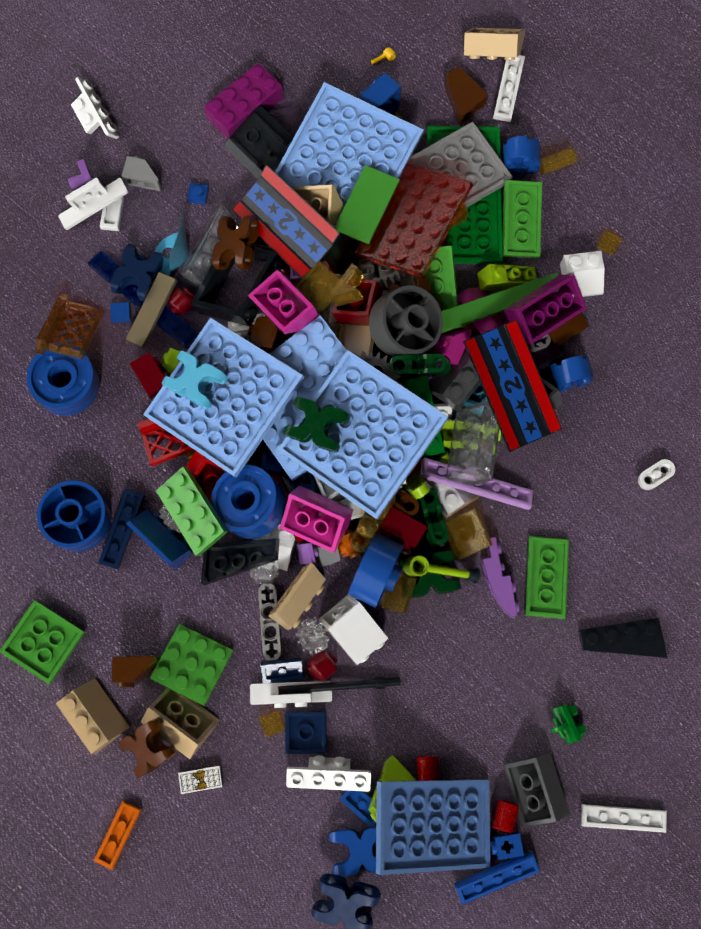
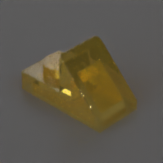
(345, 289)

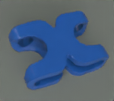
(359, 848)

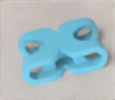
(194, 380)

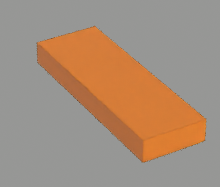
(117, 835)

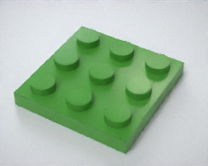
(42, 642)
(191, 665)

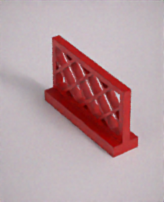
(148, 429)

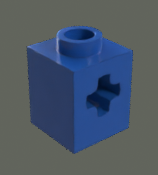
(514, 850)

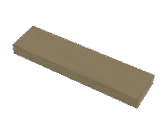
(151, 310)

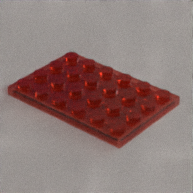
(416, 220)

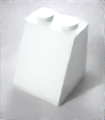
(353, 629)

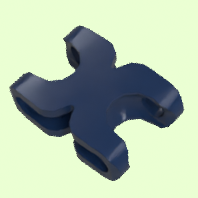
(136, 272)
(345, 902)

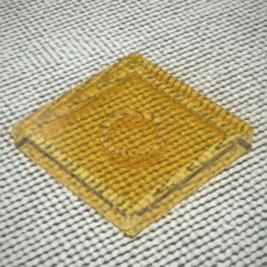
(317, 285)
(468, 534)

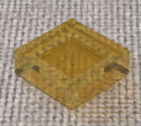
(609, 243)
(271, 724)

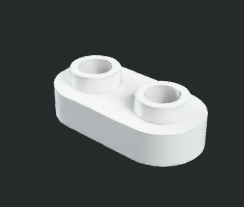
(655, 475)

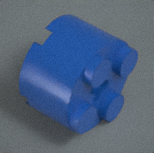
(521, 155)
(572, 372)

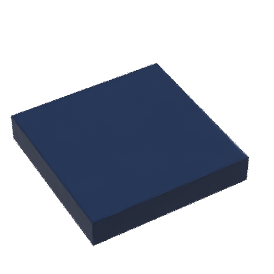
(305, 732)

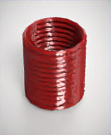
(427, 768)
(505, 816)

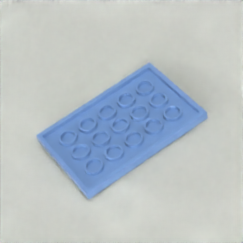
(432, 826)

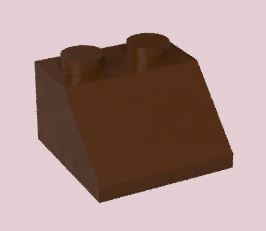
(263, 333)
(132, 669)

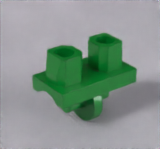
(565, 724)

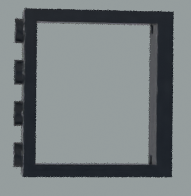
(214, 280)

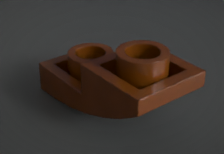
(568, 329)

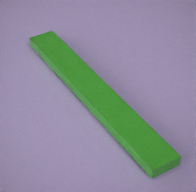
(489, 305)

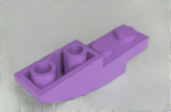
(500, 587)

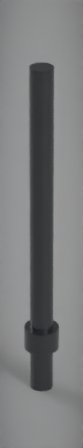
(378, 682)

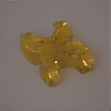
(368, 527)

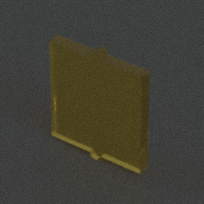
(400, 596)

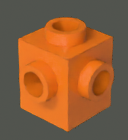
(344, 547)

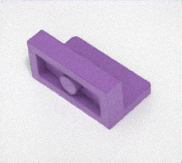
(80, 180)

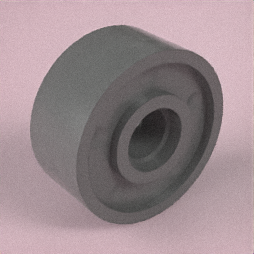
(405, 321)

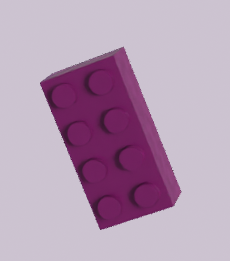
(242, 97)
(547, 307)

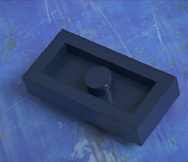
(282, 670)

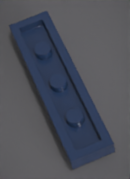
(120, 531)

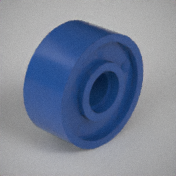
(48, 372)
(233, 494)
(89, 526)
(377, 570)

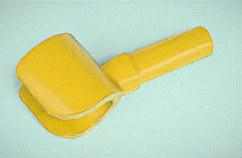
(388, 53)

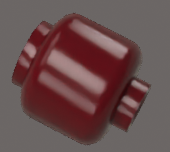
(180, 300)
(322, 665)

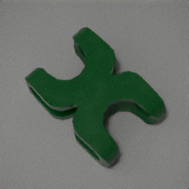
(420, 365)
(316, 424)
(434, 520)
(434, 580)

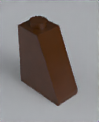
(464, 94)

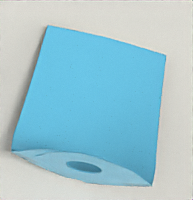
(179, 252)

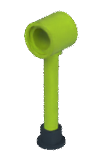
(424, 567)

